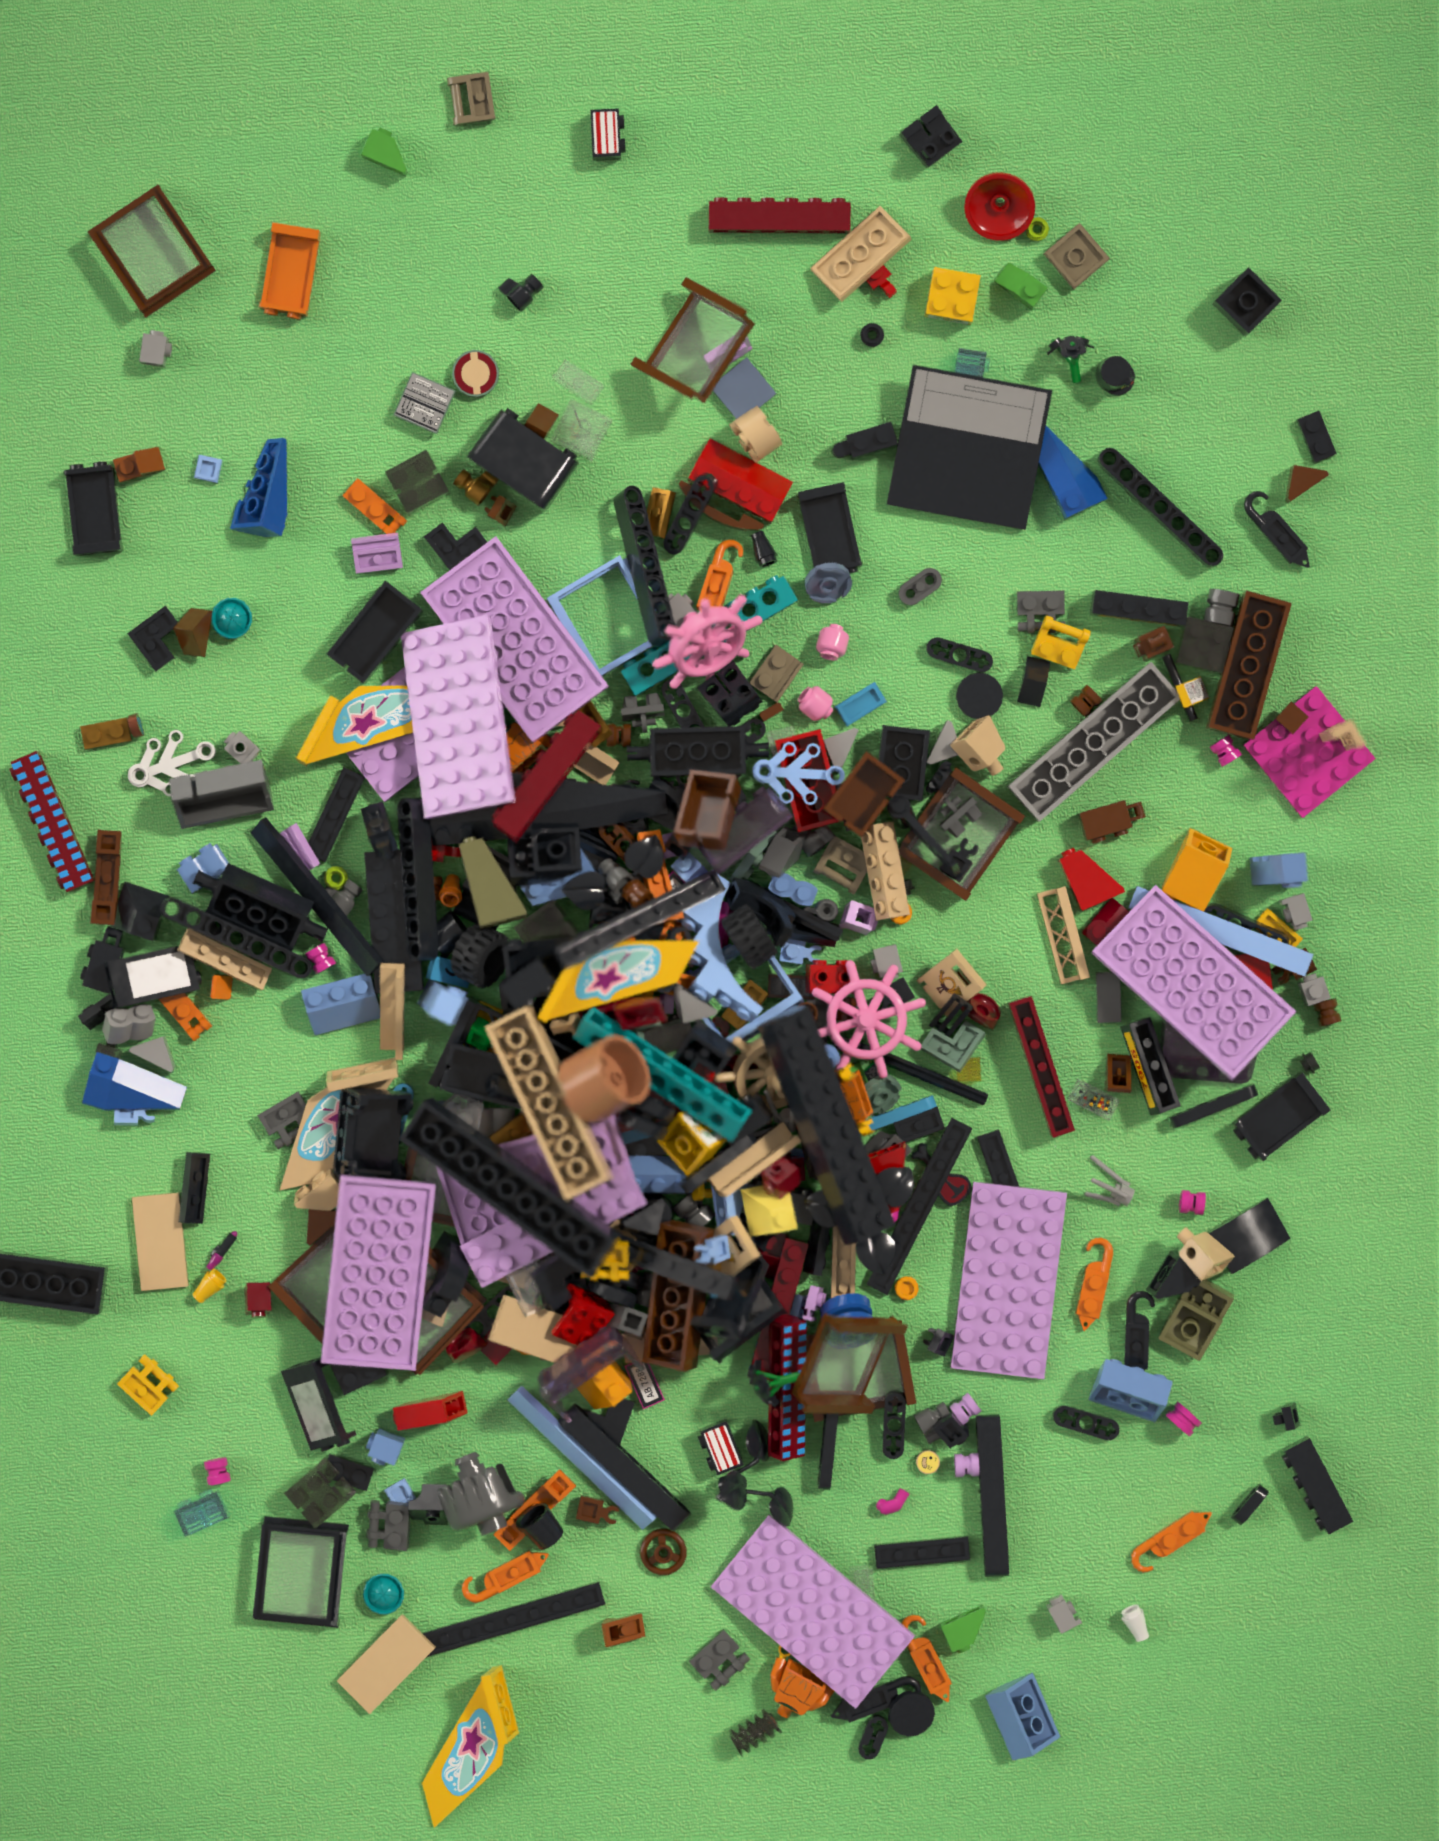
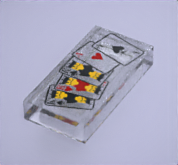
(1093, 1099)

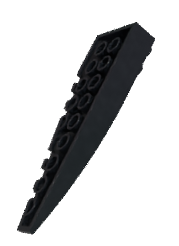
(571, 806)

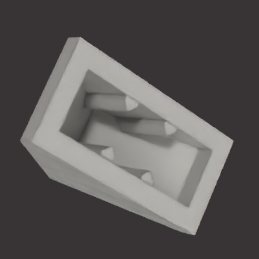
(839, 746)
(942, 748)
(690, 1007)
(156, 1052)

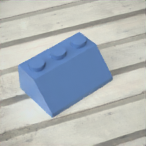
(341, 1003)
(657, 1174)
(1131, 1390)
(1022, 1716)

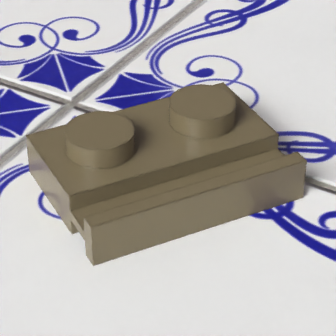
(776, 673)

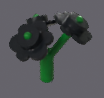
(1073, 348)
(762, 1386)

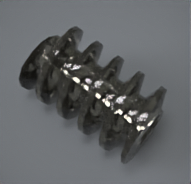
(754, 1732)

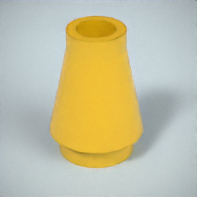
(210, 1284)

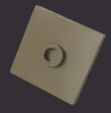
(1076, 256)

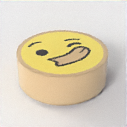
(927, 1461)

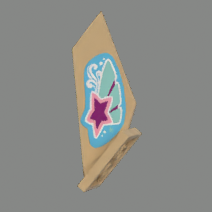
(317, 1131)

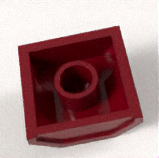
(1104, 921)

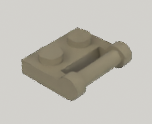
(479, 98)
(847, 857)

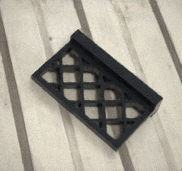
(460, 1034)

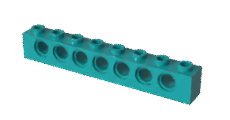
(784, 598)
(672, 1079)

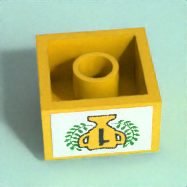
(952, 296)
(690, 1142)

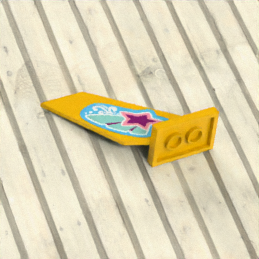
(358, 721)
(617, 974)
(473, 1746)

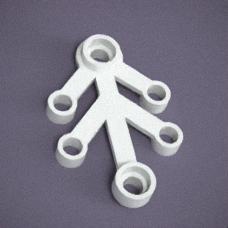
(166, 764)

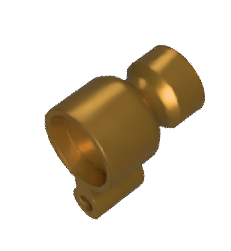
(478, 488)

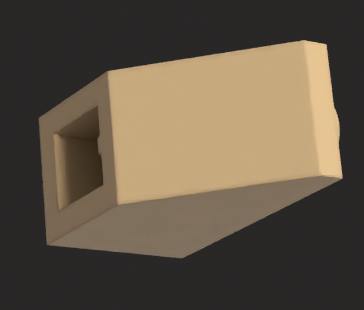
(320, 1194)

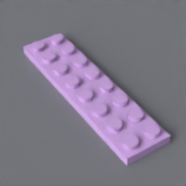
(510, 1247)

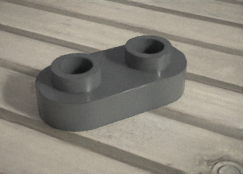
(919, 586)

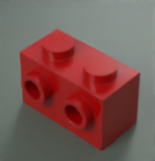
(826, 977)

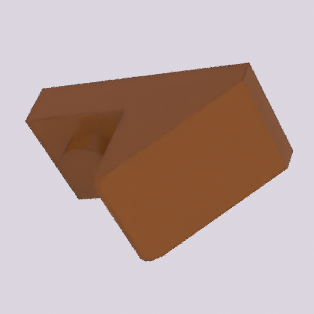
(139, 464)
(623, 1629)

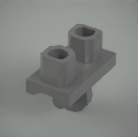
(652, 710)
(968, 808)

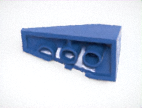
(1068, 477)
(265, 502)
(126, 1086)

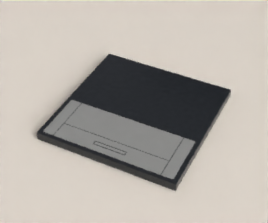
(969, 447)

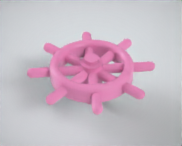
(707, 641)
(867, 1018)

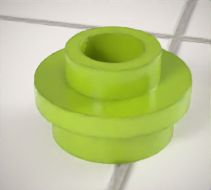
(1044, 229)
(328, 877)

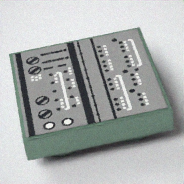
(424, 403)

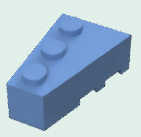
(1279, 869)
(552, 890)

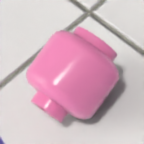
(832, 642)
(815, 703)

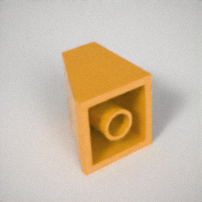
(1197, 870)
(606, 1387)

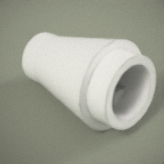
(1135, 1621)

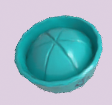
(231, 618)
(383, 1594)

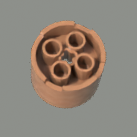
(604, 1079)

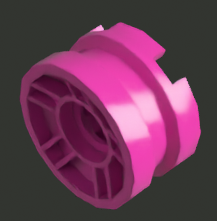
(1183, 1418)

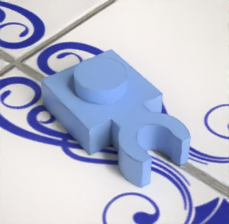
(795, 952)
(131, 1117)
(715, 1250)

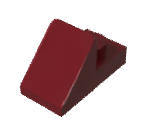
(773, 1253)

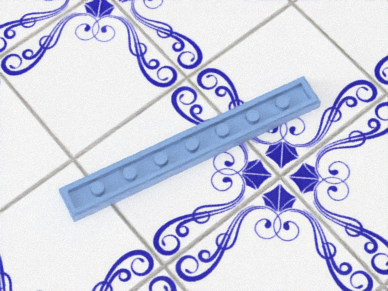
(1244, 939)
(580, 1457)

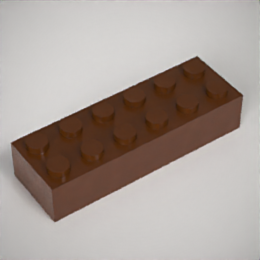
(1248, 665)
(669, 1335)

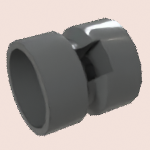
(1221, 607)
(693, 1211)

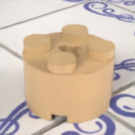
(756, 434)

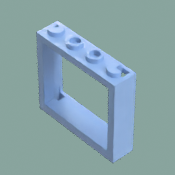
(554, 601)
(750, 1030)

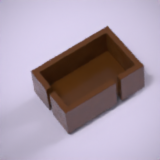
(863, 794)
(707, 810)

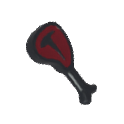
(956, 1186)

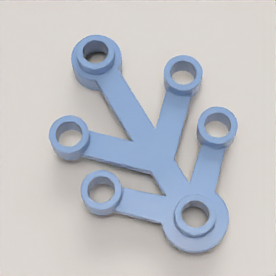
(794, 772)

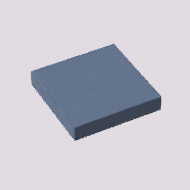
(743, 389)

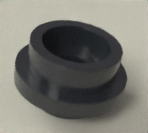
(872, 327)

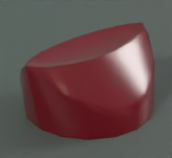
(984, 1010)
(465, 1345)

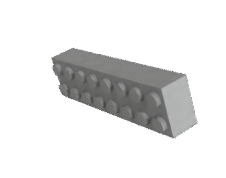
(1094, 742)

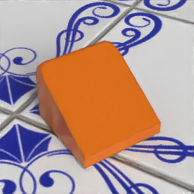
(221, 987)

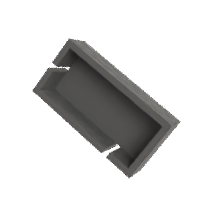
(221, 794)

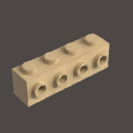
(885, 871)

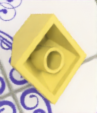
(766, 1212)

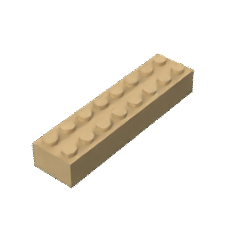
(534, 1077)

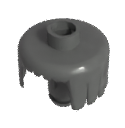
(479, 1496)

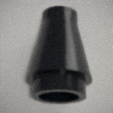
(763, 550)

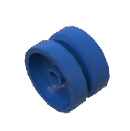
(847, 1306)

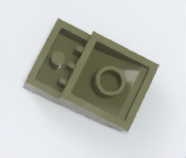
(1196, 1318)

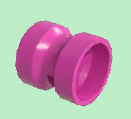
(1225, 750)
(319, 957)
(1186, 1202)
(217, 1471)

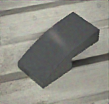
(1108, 997)

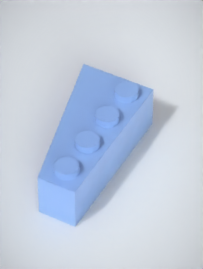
(443, 1001)

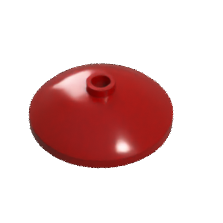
(996, 219)

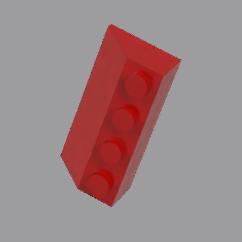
(742, 480)
(806, 815)

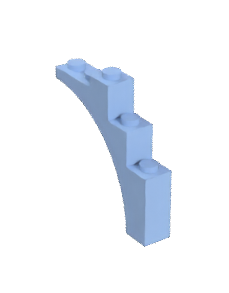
(715, 978)

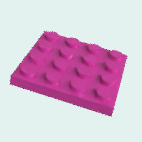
(1301, 763)

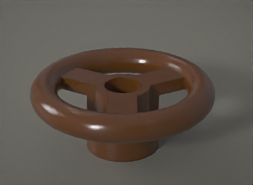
(679, 1559)

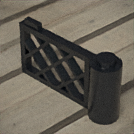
(904, 817)

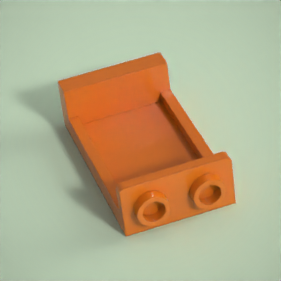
(290, 270)

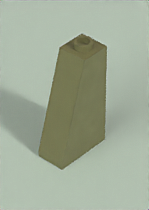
(490, 890)

